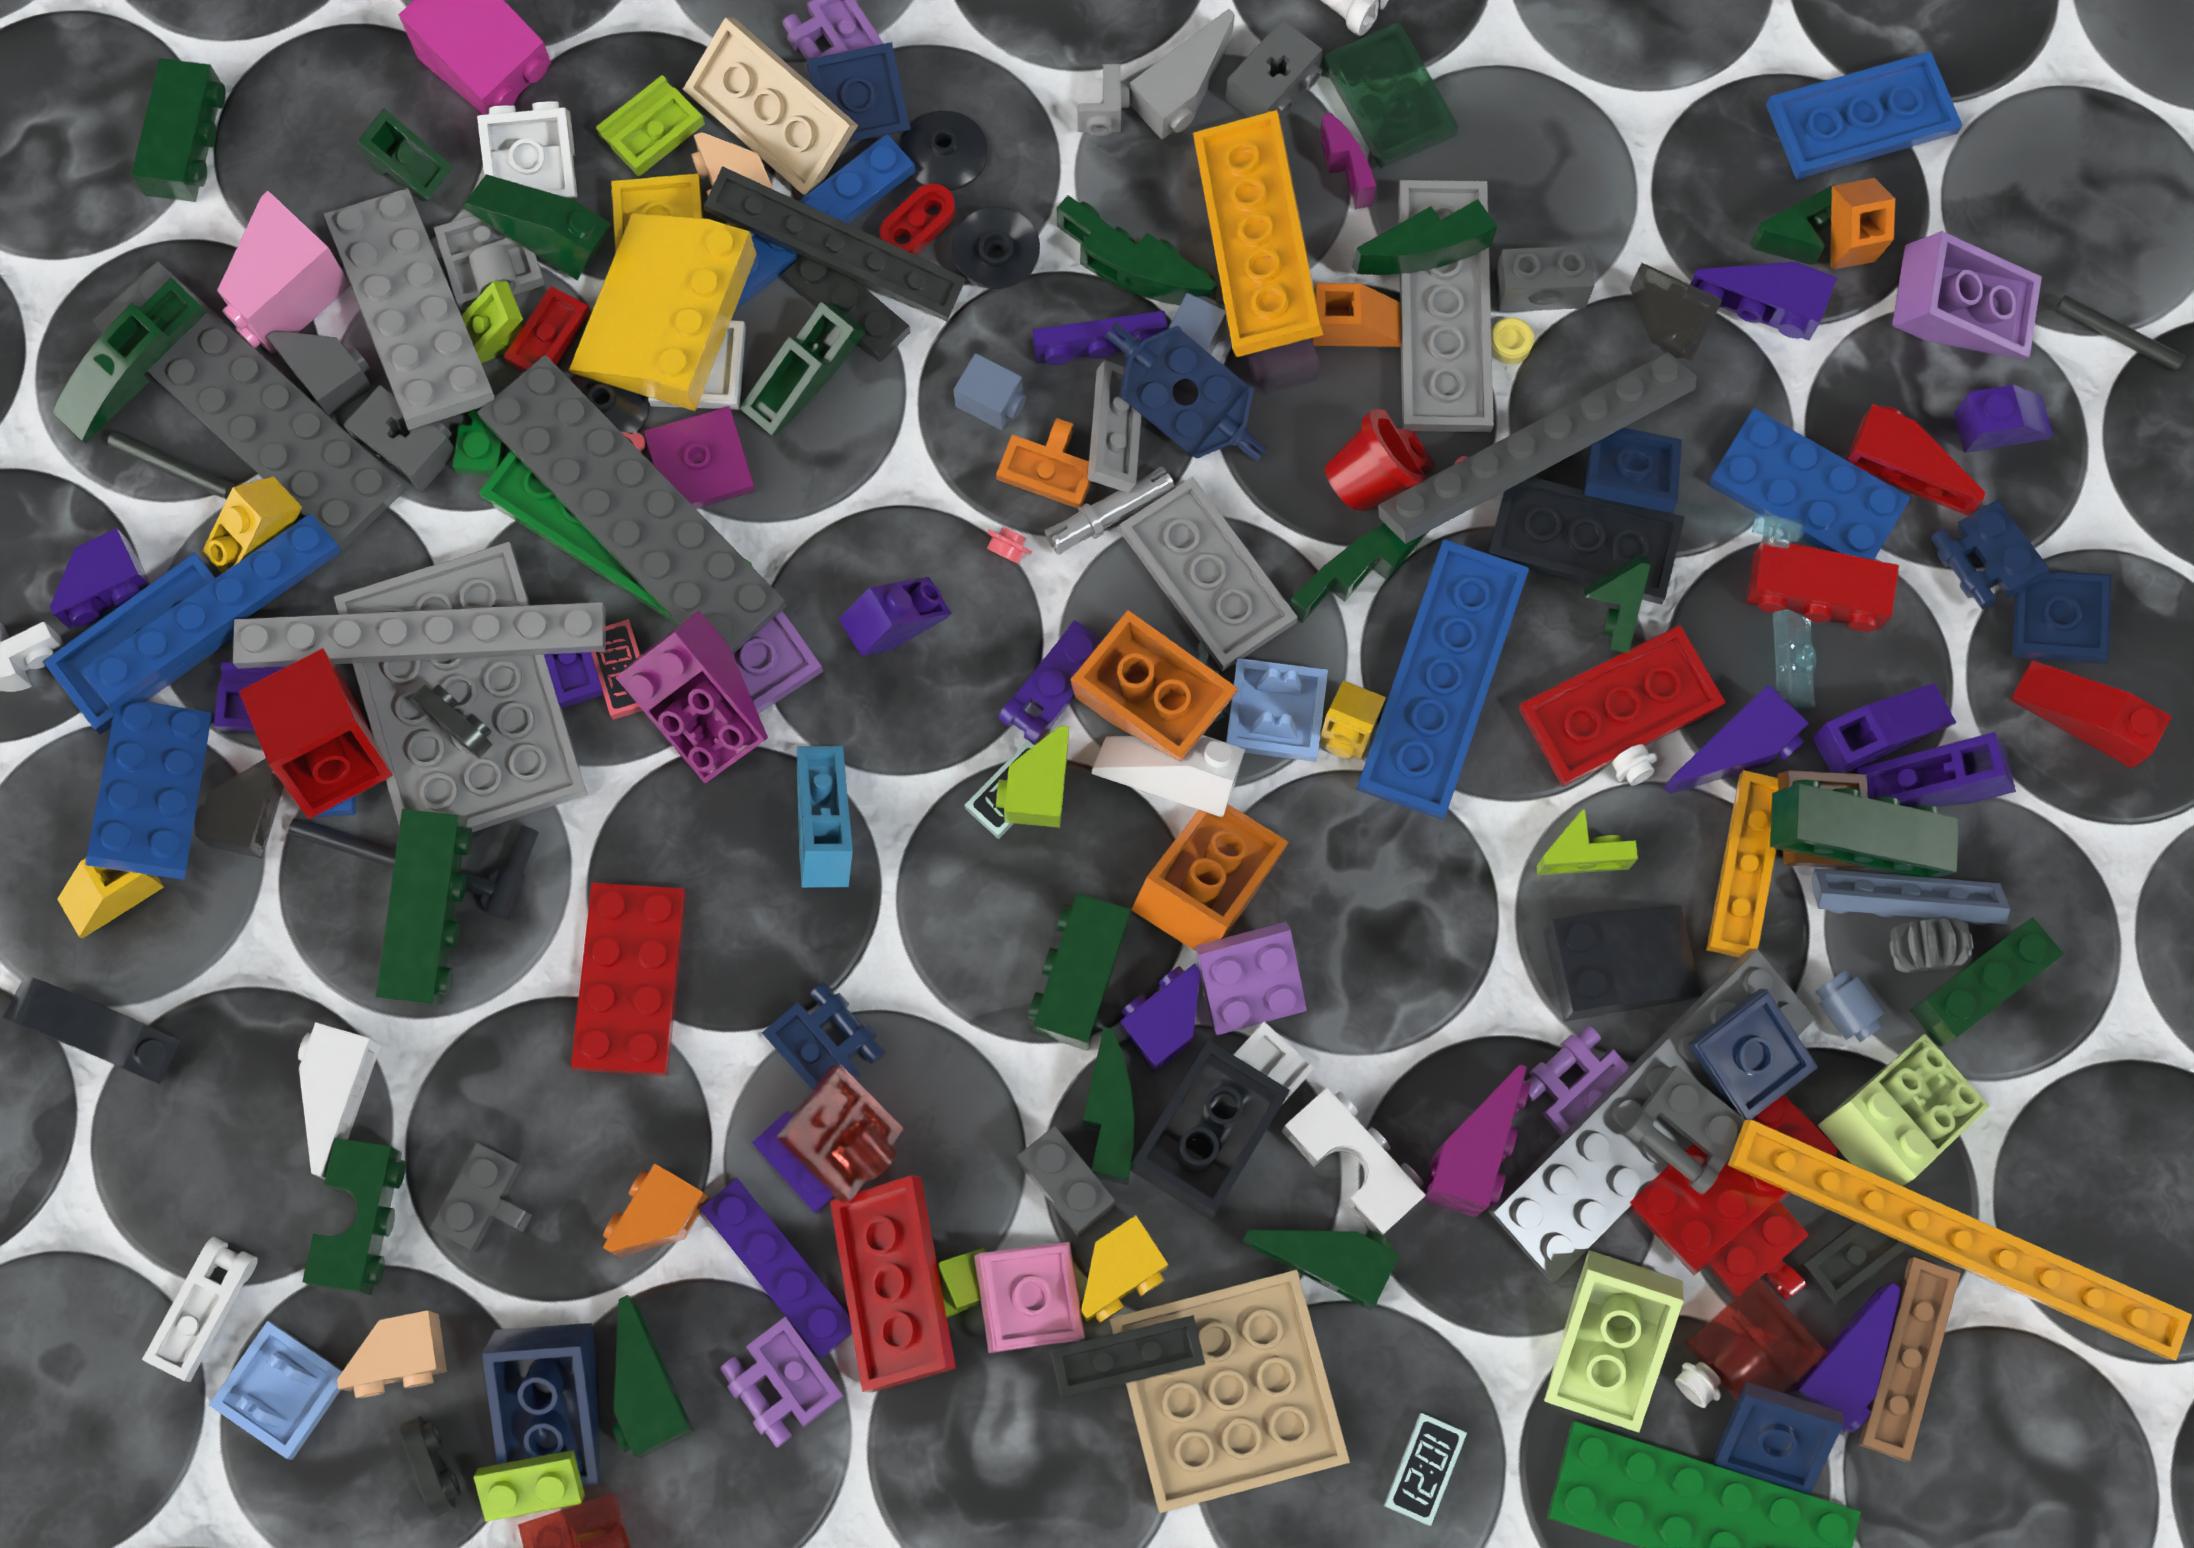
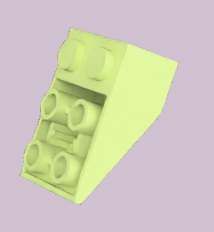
(1905, 1114)

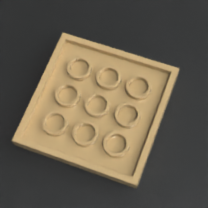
(1254, 1407)

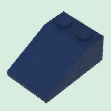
(544, 1394)

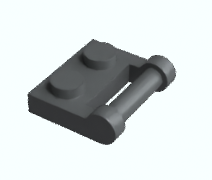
(1696, 1116)

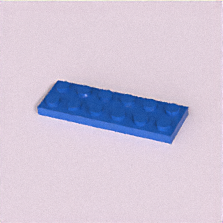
(1443, 679)

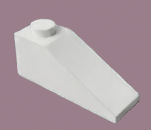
(1199, 781)
(333, 1082)

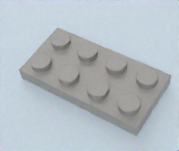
(1208, 573)

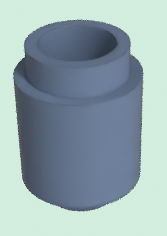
(1850, 1006)

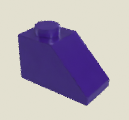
(2001, 418)

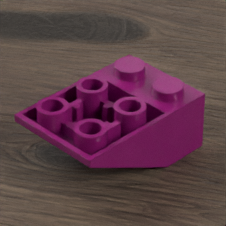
(696, 696)
(1467, 1164)

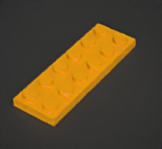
(1257, 234)

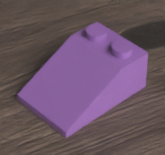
(1966, 297)

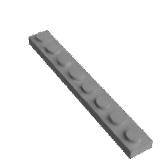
(421, 635)

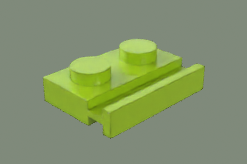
(650, 125)

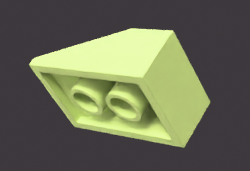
(1615, 1340)

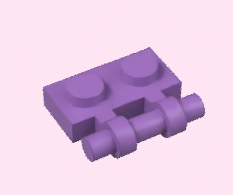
(840, 23)
(1574, 1101)
(793, 1372)

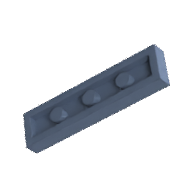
(1909, 896)

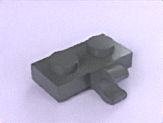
(479, 1198)

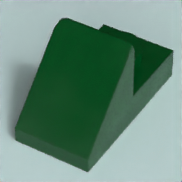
(401, 153)
(1794, 230)
(1626, 588)

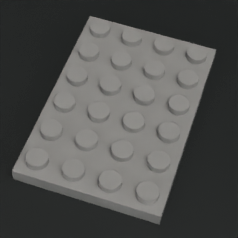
(514, 696)

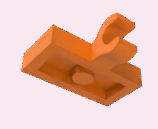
(1046, 468)

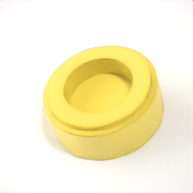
(1511, 340)

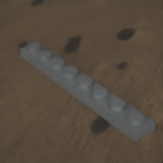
(1536, 447)

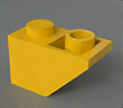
(249, 521)
(1351, 720)
(102, 894)
(1119, 1265)

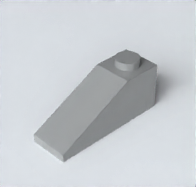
(1175, 85)

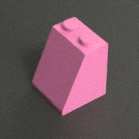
(278, 276)

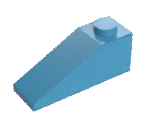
(823, 817)

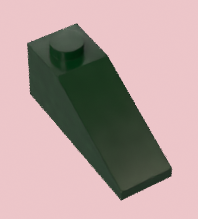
(541, 222)
(1339, 1260)
(644, 1394)

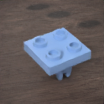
(1277, 709)
(278, 1390)

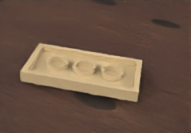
(769, 106)

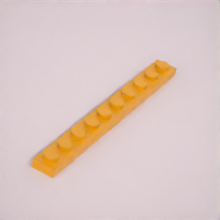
(1960, 1239)

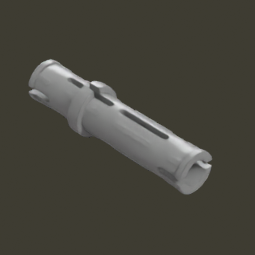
(1093, 519)

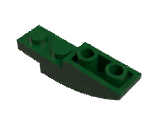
(1146, 269)
(122, 355)

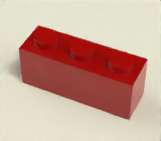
(1823, 585)

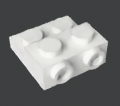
(530, 147)

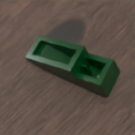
(1427, 242)
(802, 367)
(1111, 1112)

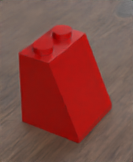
(314, 734)

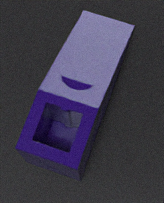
(1775, 294)
(1882, 728)

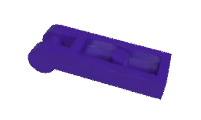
(1050, 684)

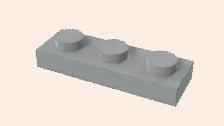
(1114, 433)

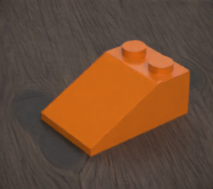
(1151, 687)
(1208, 876)

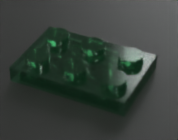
(1390, 95)

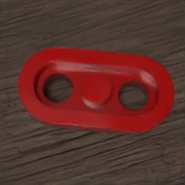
(913, 221)

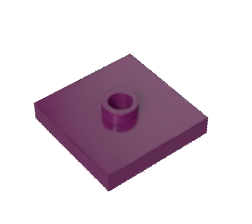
(702, 457)

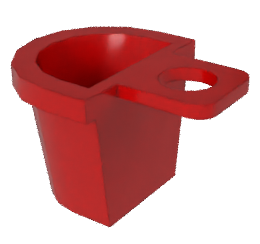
(1377, 463)

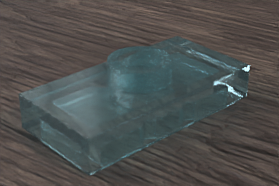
(1794, 659)

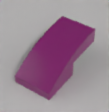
(1345, 154)

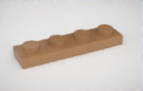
(1910, 1359)

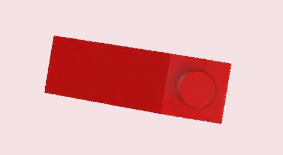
(1911, 460)
(2093, 712)

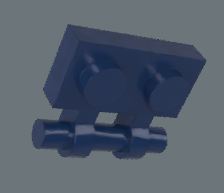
(2000, 547)
(809, 1049)

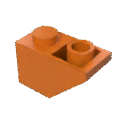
(1860, 223)
(1357, 316)
(657, 1215)

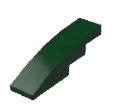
(1376, 551)

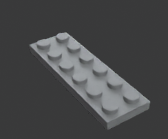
(409, 309)
(1446, 324)

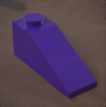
(1745, 743)
(1945, 774)
(1854, 1360)

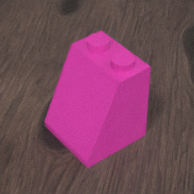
(476, 48)

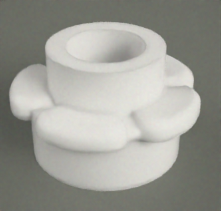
(1634, 765)
(1698, 1383)

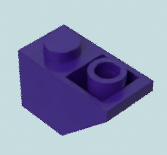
(97, 579)
(893, 614)
(1166, 1021)

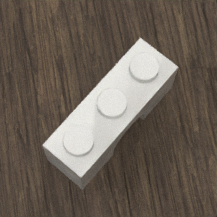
(1330, 1127)

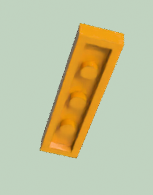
(1745, 868)

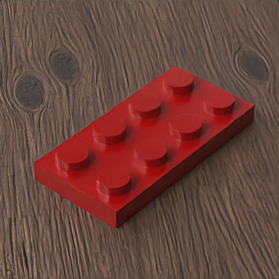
(1621, 705)
(629, 979)
(1706, 1224)
(892, 1285)

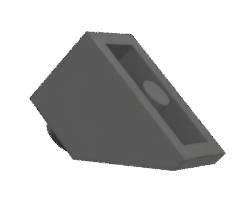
(324, 368)

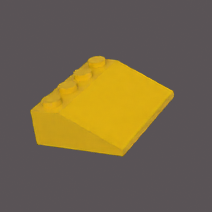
(666, 307)

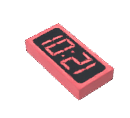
(619, 653)

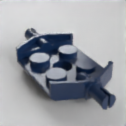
(1221, 401)

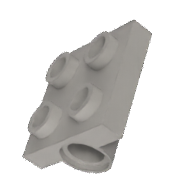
(481, 254)

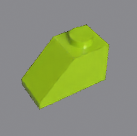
(1036, 783)

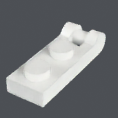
(199, 1310)

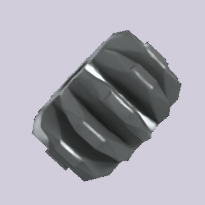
(1931, 945)

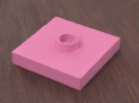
(1029, 1297)

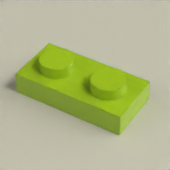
(529, 1486)

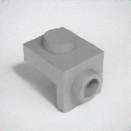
(1106, 116)

